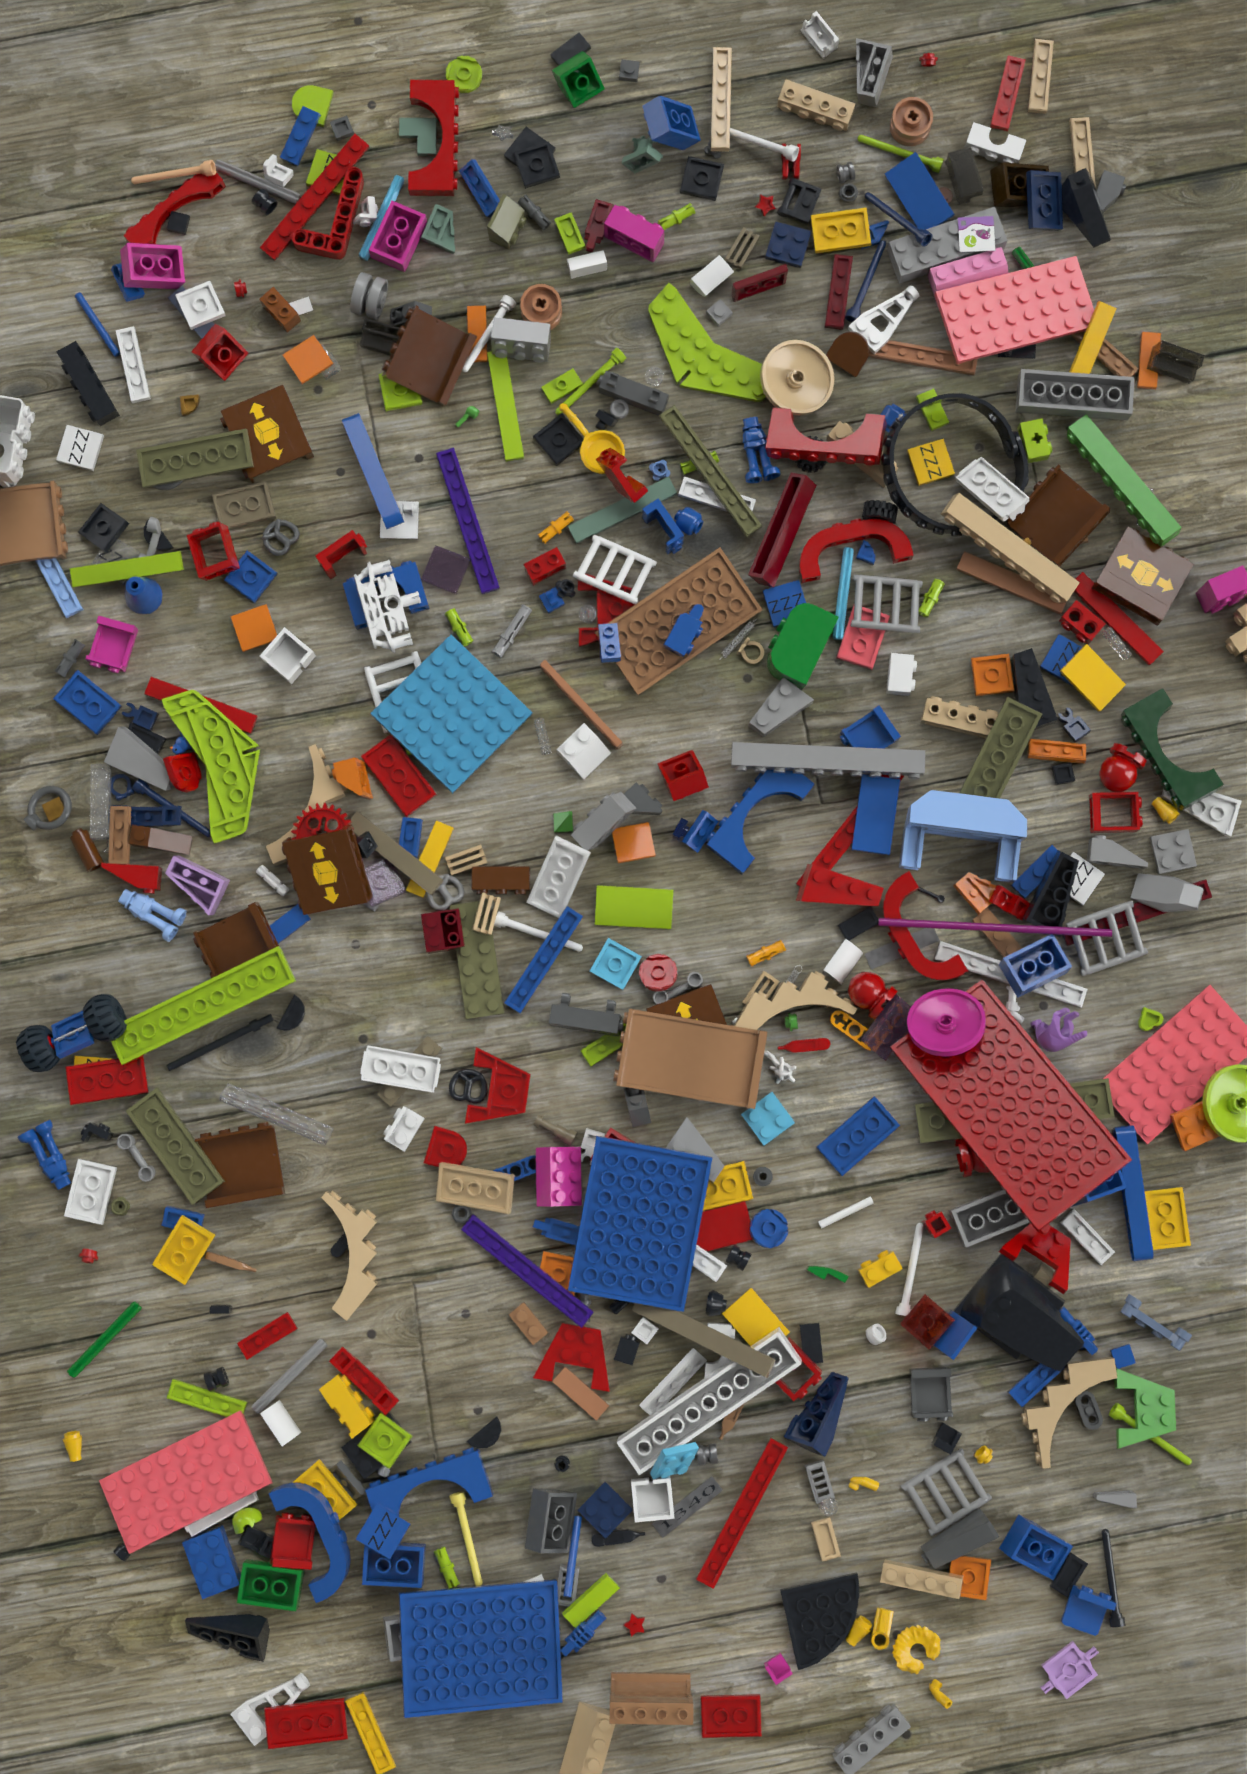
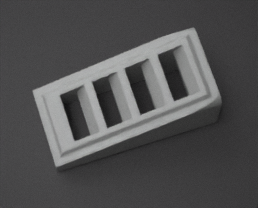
(817, 1465)
(1123, 1498)
(563, 1569)

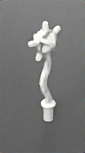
(781, 1069)

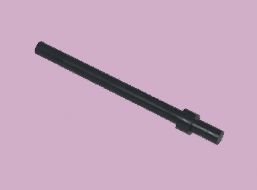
(253, 1025)

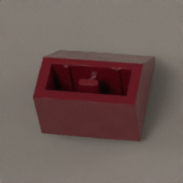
(442, 931)

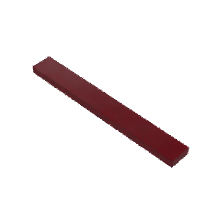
(1140, 911)

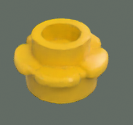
(983, 1455)

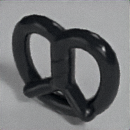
(468, 1086)

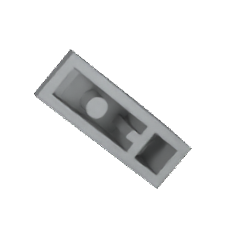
(1110, 853)

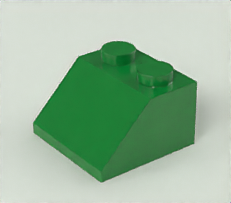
(578, 79)

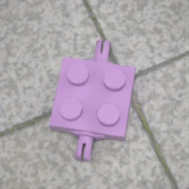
(1069, 1669)

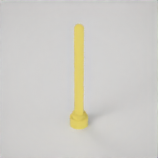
(458, 1500)

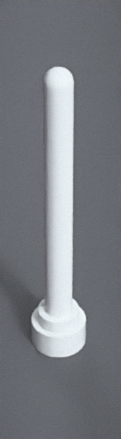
(790, 152)
(506, 305)
(502, 920)
(904, 1307)

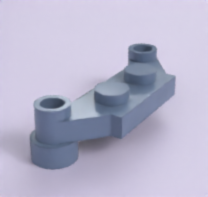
(1131, 1308)

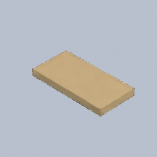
(475, 1188)

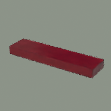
(838, 292)

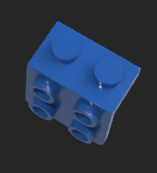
(1086, 1609)

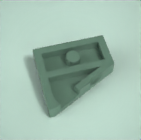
(440, 229)

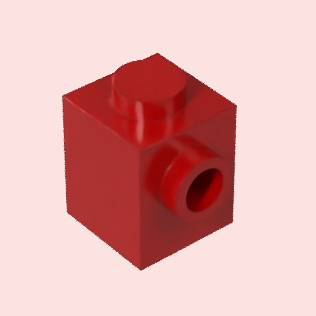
(936, 1223)

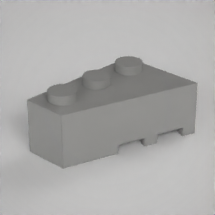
(872, 68)
(779, 707)
(690, 1140)

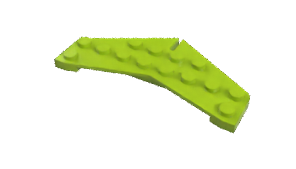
(693, 351)
(220, 748)

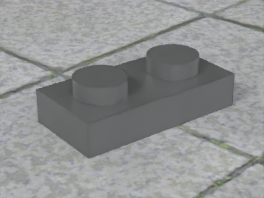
(347, 1480)

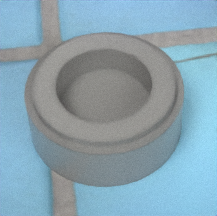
(619, 409)

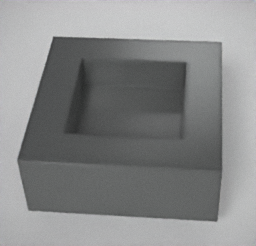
(629, 70)
(342, 128)

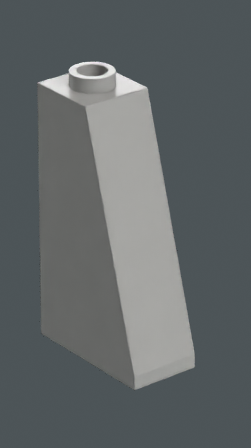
(138, 759)

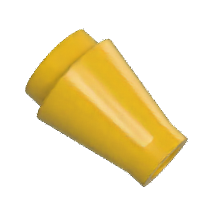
(1165, 810)
(73, 1445)
(859, 1630)

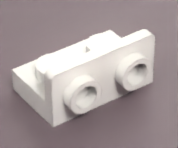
(403, 1128)

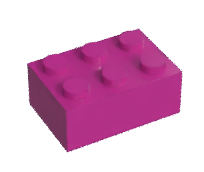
(634, 233)
(398, 236)
(152, 266)
(1223, 590)
(558, 1176)

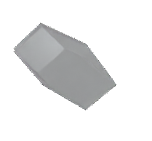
(1166, 893)

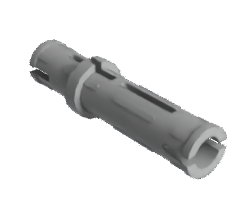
(507, 638)

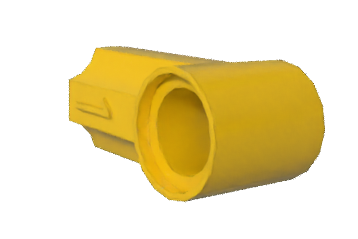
(882, 1626)

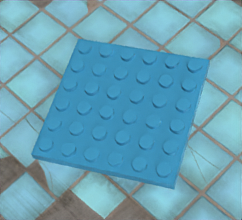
(451, 713)

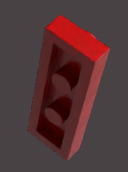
(267, 1335)

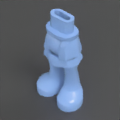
(142, 907)

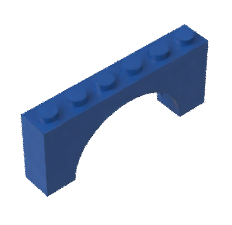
(729, 840)
(463, 1470)

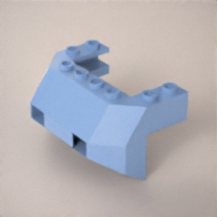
(965, 818)

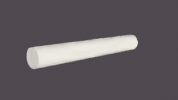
(845, 1212)

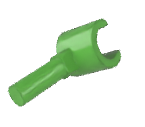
(471, 411)

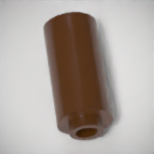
(86, 850)

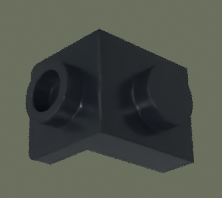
(101, 1130)

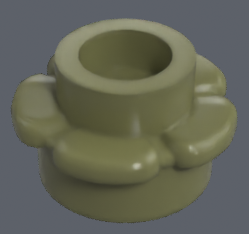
(115, 1206)

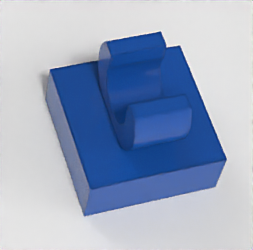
(551, 600)

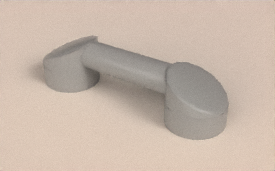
(154, 527)
(694, 982)
(128, 1142)

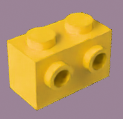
(880, 1268)

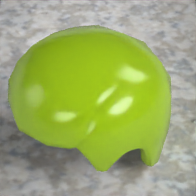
(245, 1517)

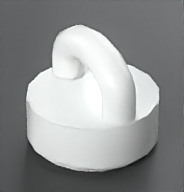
(876, 1334)

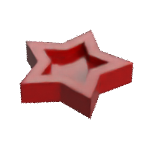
(765, 204)
(635, 1624)

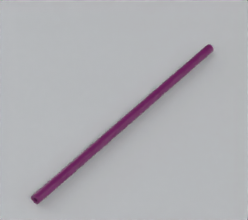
(995, 927)

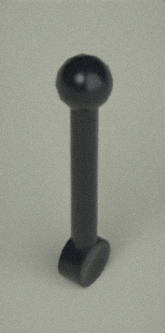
(940, 898)

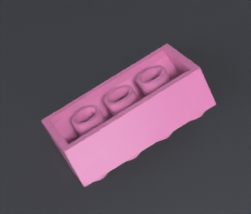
(968, 270)

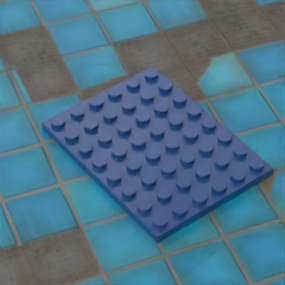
(640, 1223)
(480, 1648)

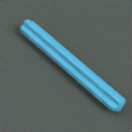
(392, 194)
(843, 591)

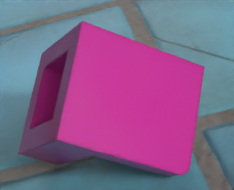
(778, 1668)

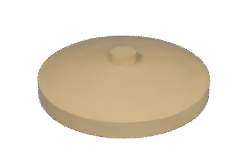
(797, 377)

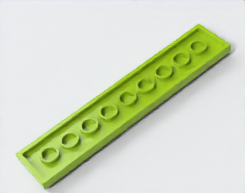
(203, 1004)

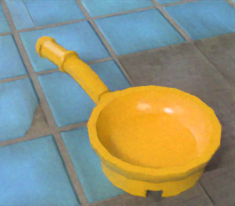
(593, 442)

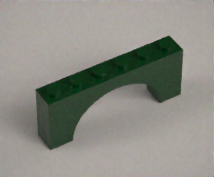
(1182, 785)

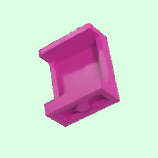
(112, 644)

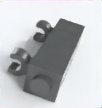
(632, 393)
(584, 1019)

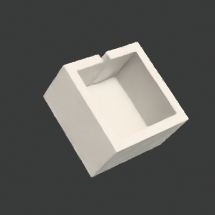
(287, 655)
(652, 1499)

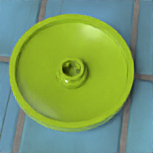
(1226, 1103)

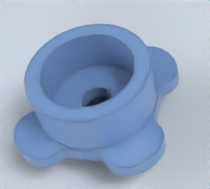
(662, 464)

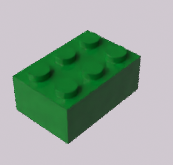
(270, 1585)

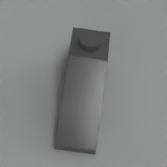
(1109, 189)

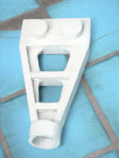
(874, 337)
(249, 1719)

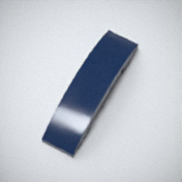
(156, 816)

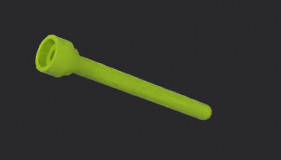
(934, 163)
(616, 358)
(1119, 1413)

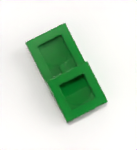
(822, 1272)

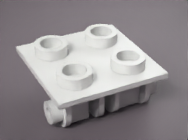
(409, 528)

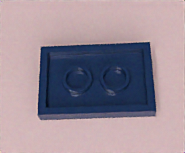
(1044, 200)

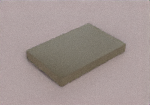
(244, 505)

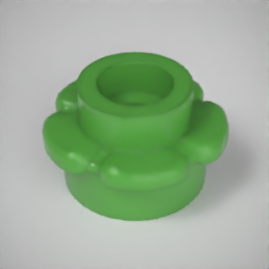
(791, 1021)

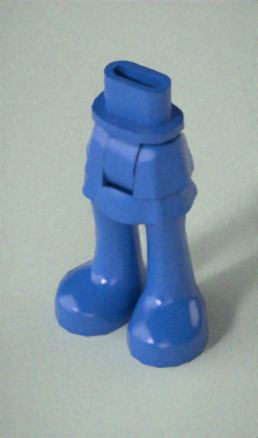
(755, 440)
(53, 1166)

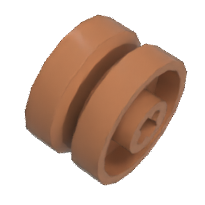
(911, 121)
(542, 305)

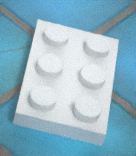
(90, 1191)

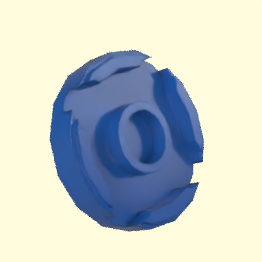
(768, 1228)

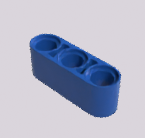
(523, 1164)

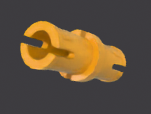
(555, 527)
(766, 953)

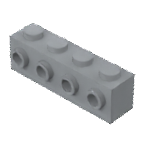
(870, 1740)

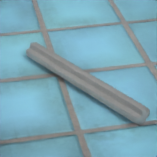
(257, 181)
(289, 1375)

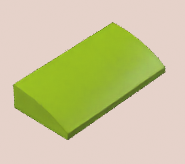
(634, 907)

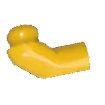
(866, 1482)
(938, 1695)

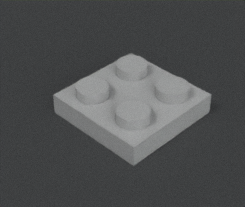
(1173, 851)

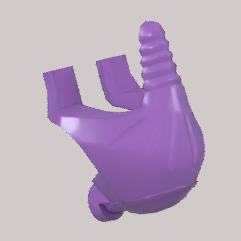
(1051, 1037)

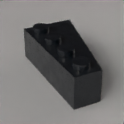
(87, 382)
(1031, 688)
(1053, 893)

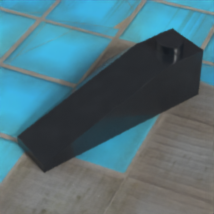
(1084, 208)
(241, 1632)

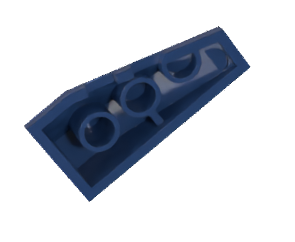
(818, 1421)

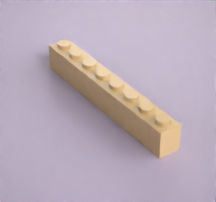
(1009, 548)

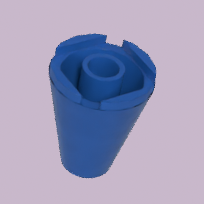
(143, 595)

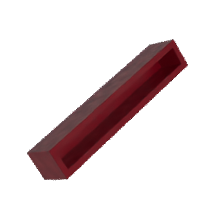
(782, 529)

